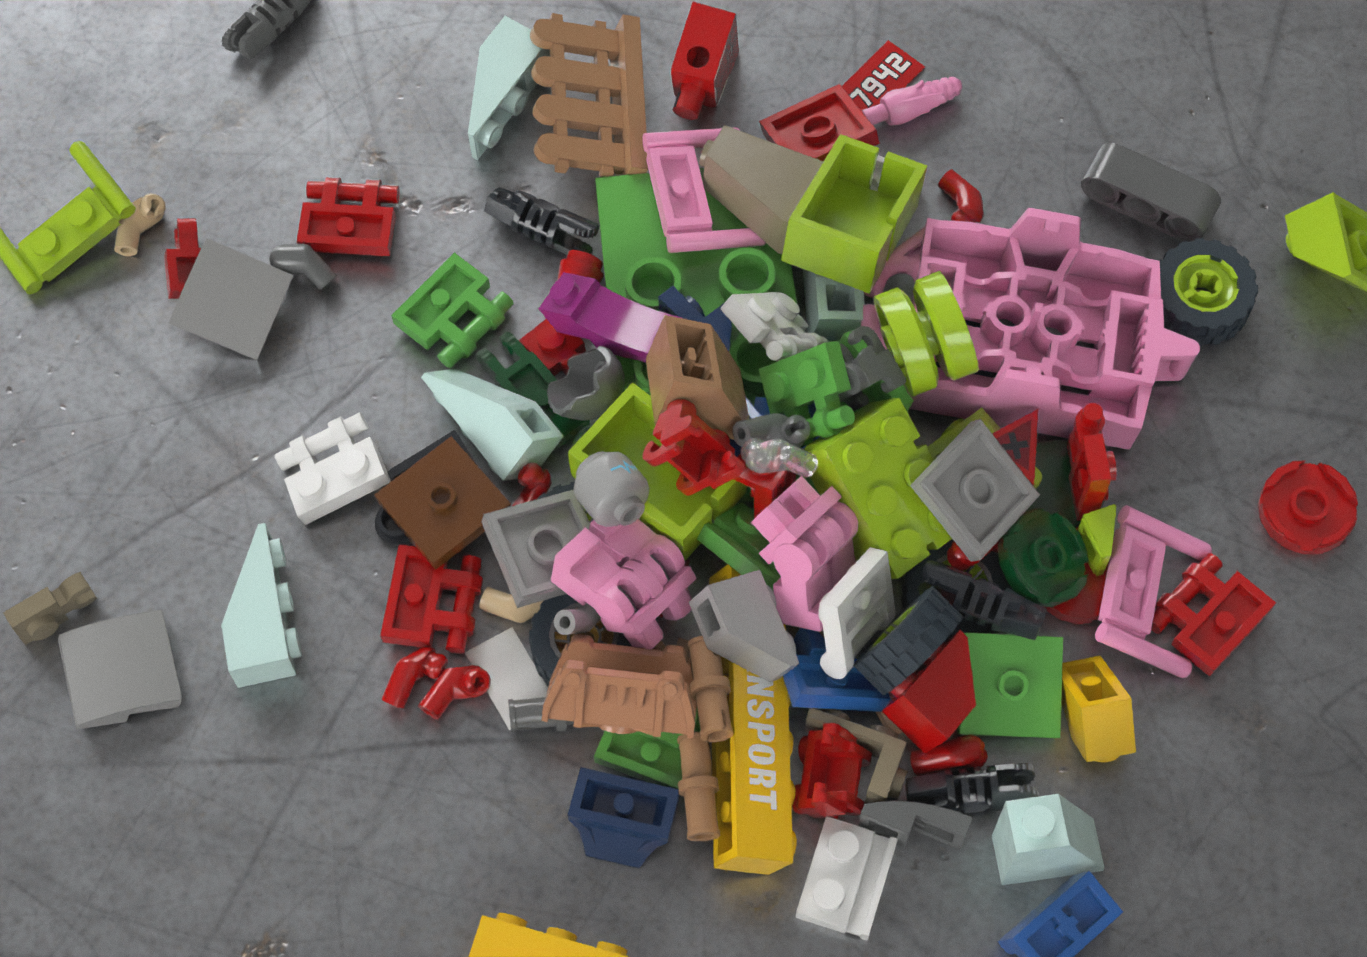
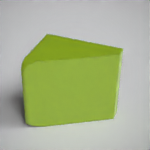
(1097, 533)

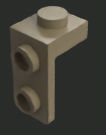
(880, 741)

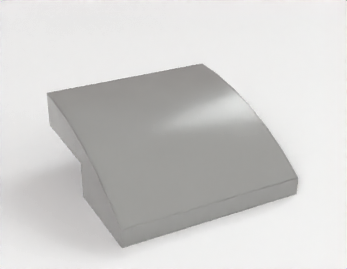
(231, 299)
(119, 669)

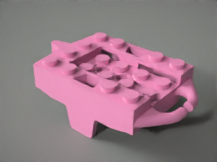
(1038, 281)

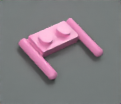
(682, 195)
(1134, 585)

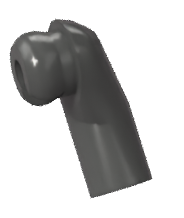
(302, 260)
(773, 426)

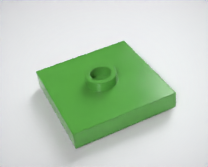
(1015, 686)

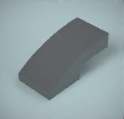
(901, 817)

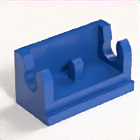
(1063, 920)

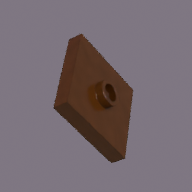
(441, 502)

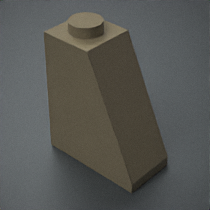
(757, 181)

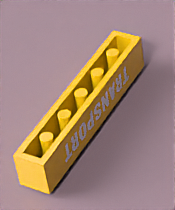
(754, 773)

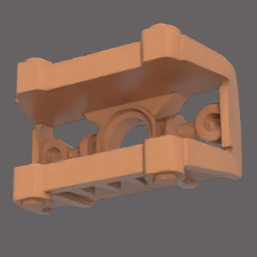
(622, 688)

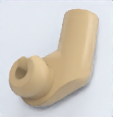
(147, 214)
(503, 605)

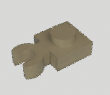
(46, 610)

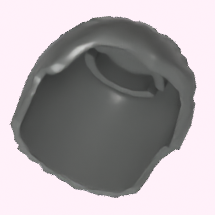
(589, 387)

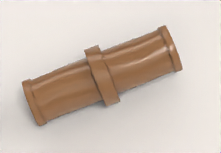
(710, 692)
(698, 788)

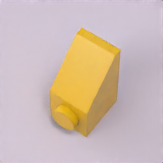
(1097, 710)

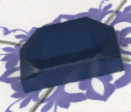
(621, 816)

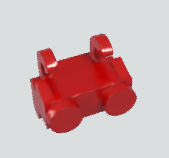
(693, 449)
(830, 773)

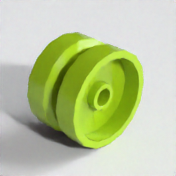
(932, 331)

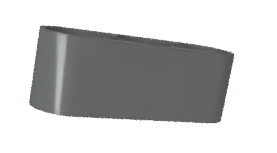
(1151, 192)

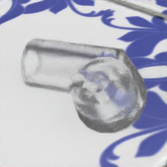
(777, 456)

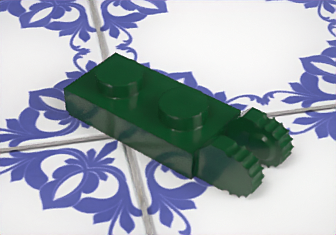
(529, 379)

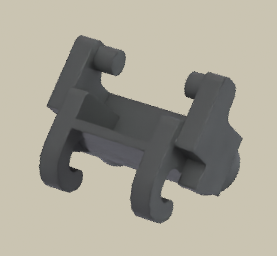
(868, 367)

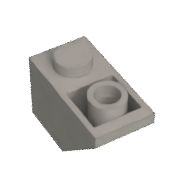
(744, 626)

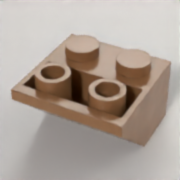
(695, 366)

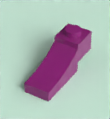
(607, 319)

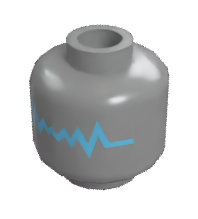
(611, 489)

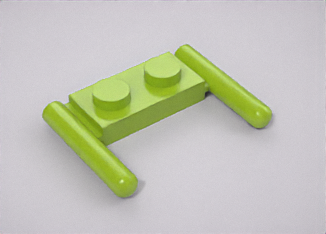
(71, 229)

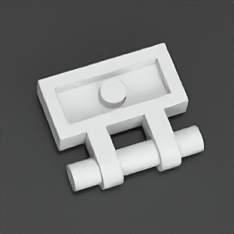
(772, 321)
(338, 478)

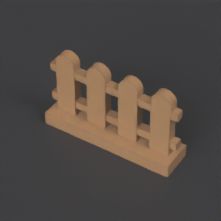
(620, 80)

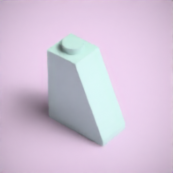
(1044, 840)

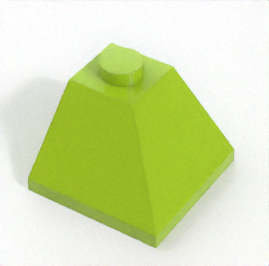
(1331, 238)

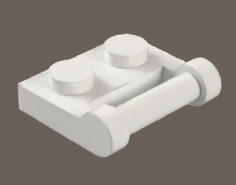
(856, 611)

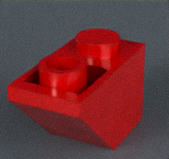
(936, 696)

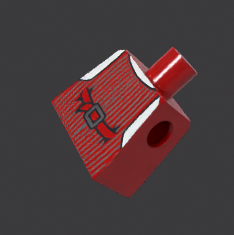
(703, 59)

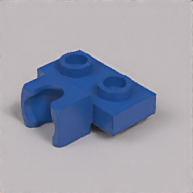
(813, 688)

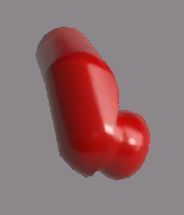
(966, 195)

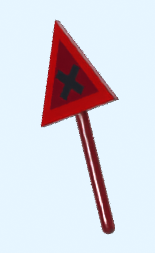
(1020, 442)

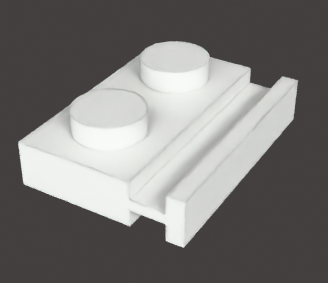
(846, 878)

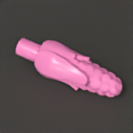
(910, 102)

